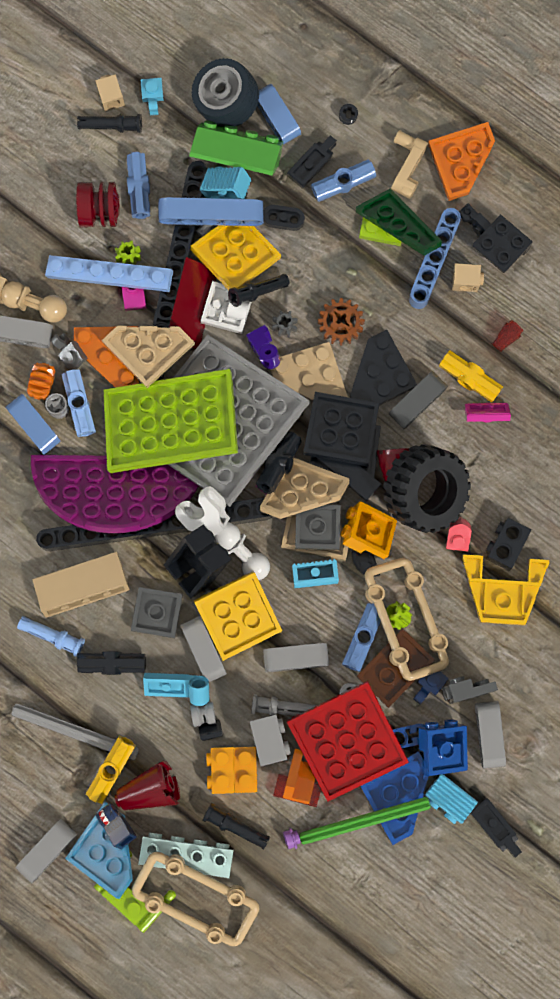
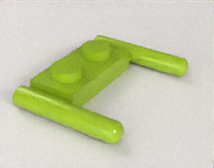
(134, 909)

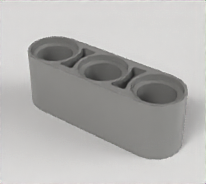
(25, 332)
(203, 649)
(296, 657)
(490, 734)
(46, 851)

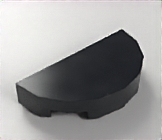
(363, 561)

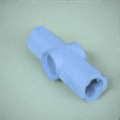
(82, 415)

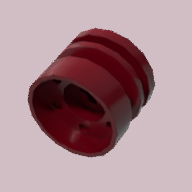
(97, 204)

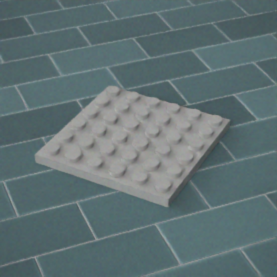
(262, 415)

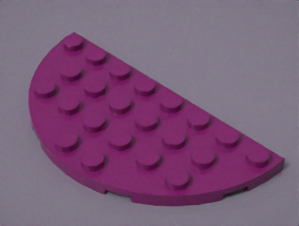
(106, 502)

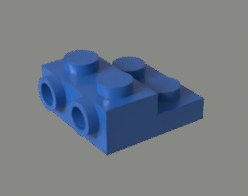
(444, 747)

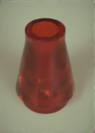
(509, 333)

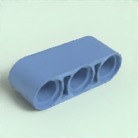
(277, 114)
(33, 424)

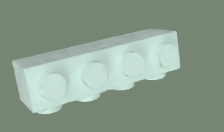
(197, 855)

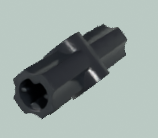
(279, 463)
(111, 663)

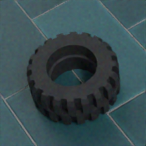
(449, 493)

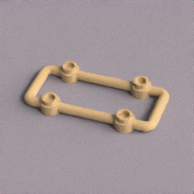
(399, 656)
(215, 932)

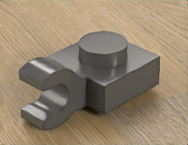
(70, 353)

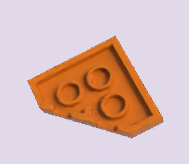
(461, 158)
(101, 357)

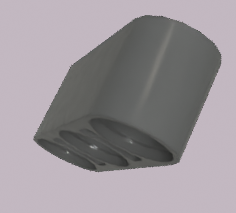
(418, 400)

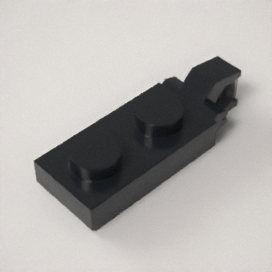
(312, 162)
(477, 220)
(496, 827)

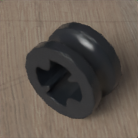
(342, 117)

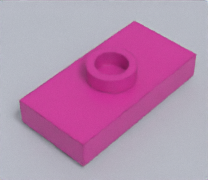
(133, 298)
(487, 412)

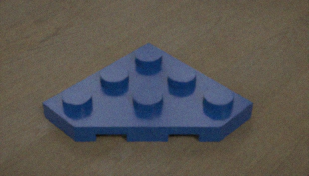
(395, 788)

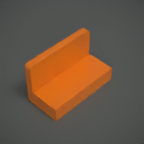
(299, 780)

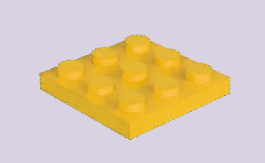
(235, 254)
(238, 615)

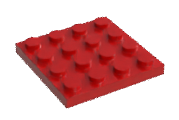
(347, 741)

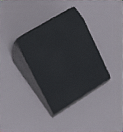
(210, 731)

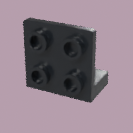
(502, 244)

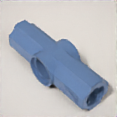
(138, 185)
(331, 186)
(357, 650)

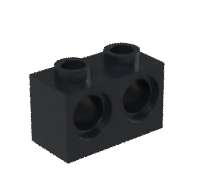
(512, 546)

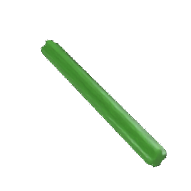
(365, 820)

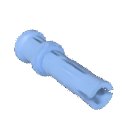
(61, 639)

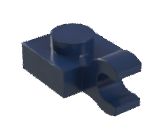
(430, 684)

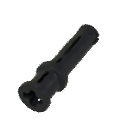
(120, 123)
(251, 291)
(227, 822)

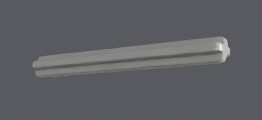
(66, 728)

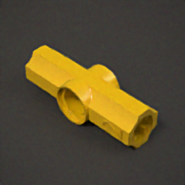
(470, 376)
(104, 780)

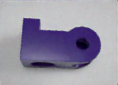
(260, 344)

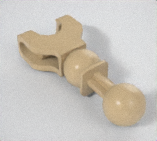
(19, 296)

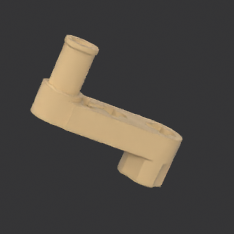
(404, 183)

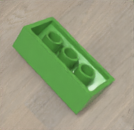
(237, 148)

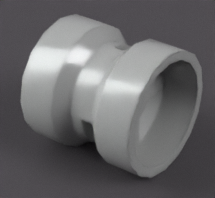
(53, 404)
(203, 714)

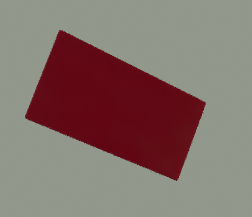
(191, 299)

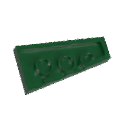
(400, 221)

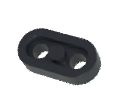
(284, 215)

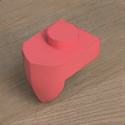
(459, 535)

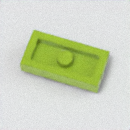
(373, 233)

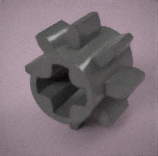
(288, 320)

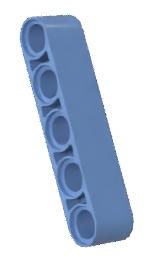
(210, 211)
(433, 268)

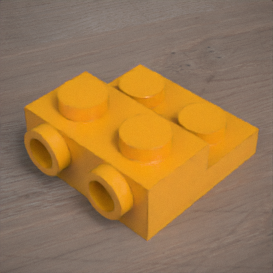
(368, 530)
(232, 770)

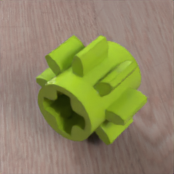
(128, 248)
(399, 615)

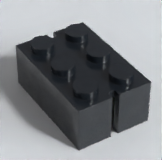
(199, 553)

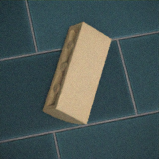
(80, 584)

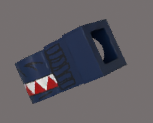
(115, 826)

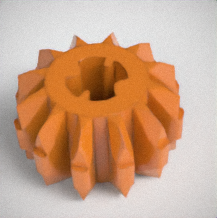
(41, 381)

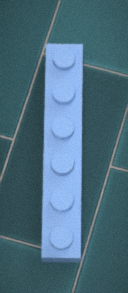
(109, 273)

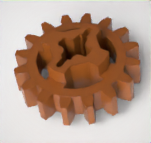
(335, 315)

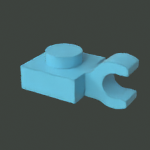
(152, 92)

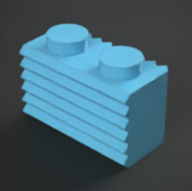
(225, 183)
(315, 574)
(450, 799)

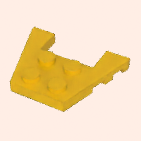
(503, 599)

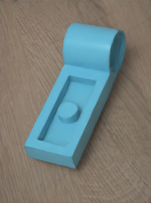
(177, 685)

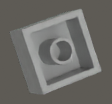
(269, 740)

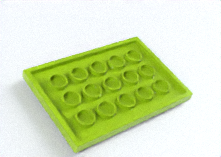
(170, 421)

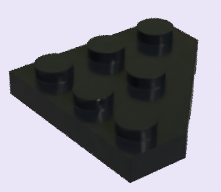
(381, 372)

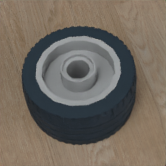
(225, 92)

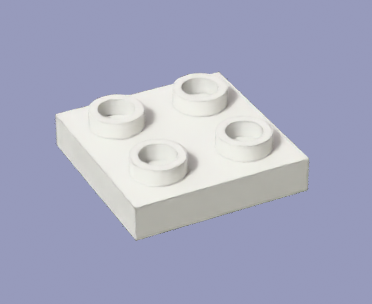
(221, 313)

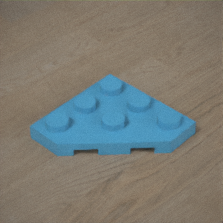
(101, 860)

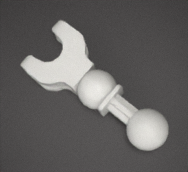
(226, 534)

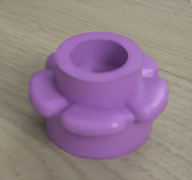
(291, 838)

